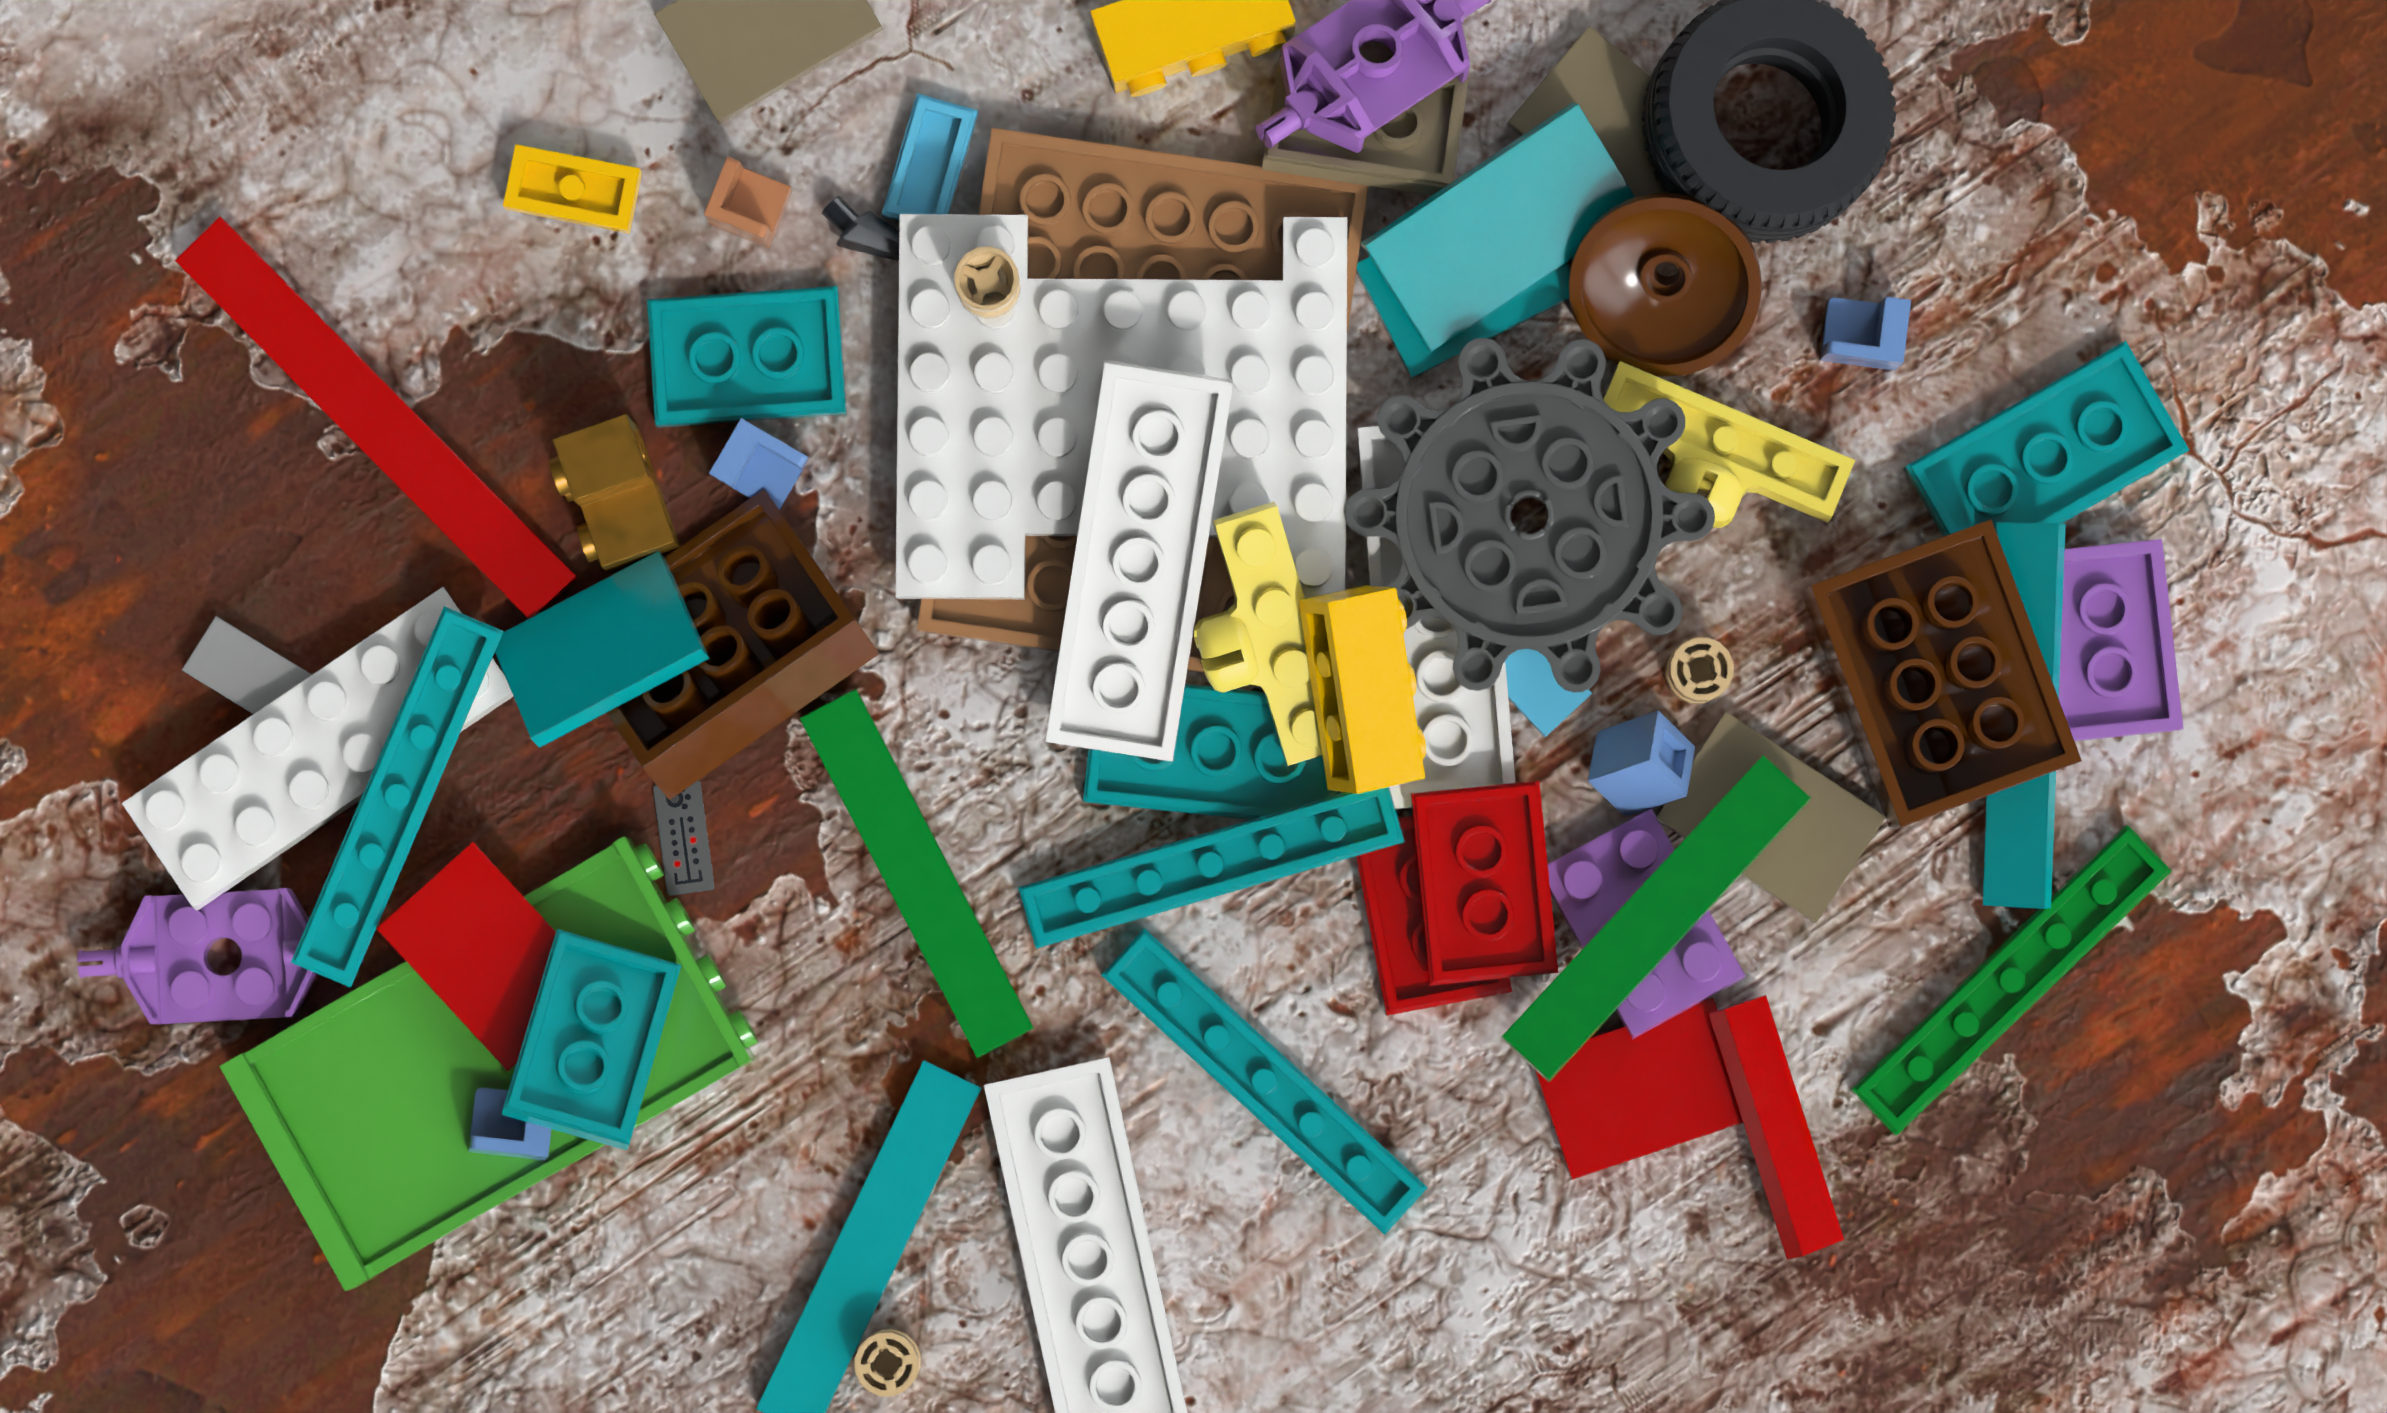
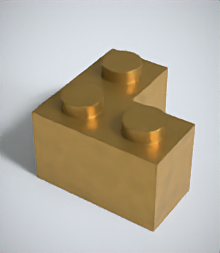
(618, 492)

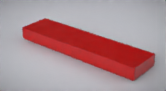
(1776, 1127)

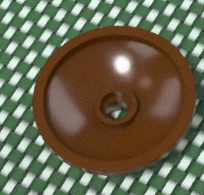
(1660, 320)

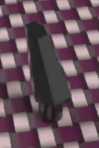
(864, 232)

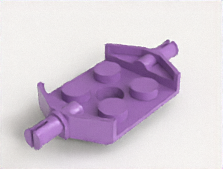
(1347, 97)
(169, 964)

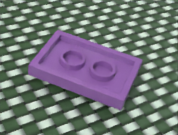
(2118, 643)
(1600, 879)

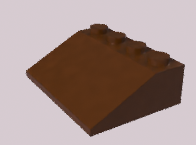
(771, 642)
(1940, 675)

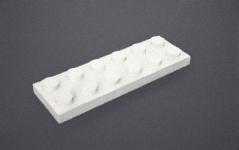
(1139, 560)
(1462, 728)
(291, 761)
(1084, 1242)

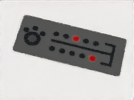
(684, 841)

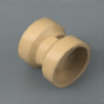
(989, 272)
(1692, 679)
(896, 1357)

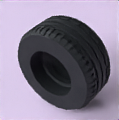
(1820, 52)

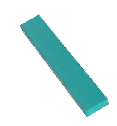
(397, 796)
(2022, 816)
(1210, 865)
(1264, 1081)
(871, 1243)

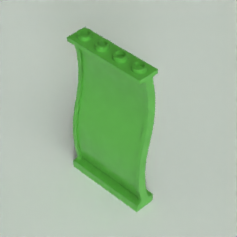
(379, 1087)

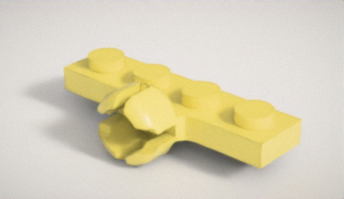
(1736, 453)
(1262, 632)

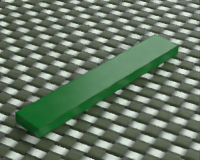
(917, 873)
(1656, 918)
(2010, 980)

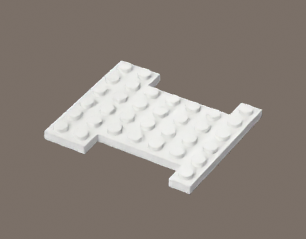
(1008, 404)

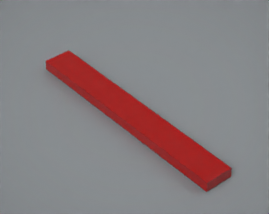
(376, 418)

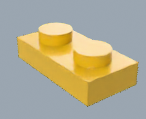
(572, 189)

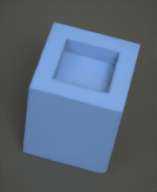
(1866, 332)
(758, 462)
(1641, 763)
(502, 1134)

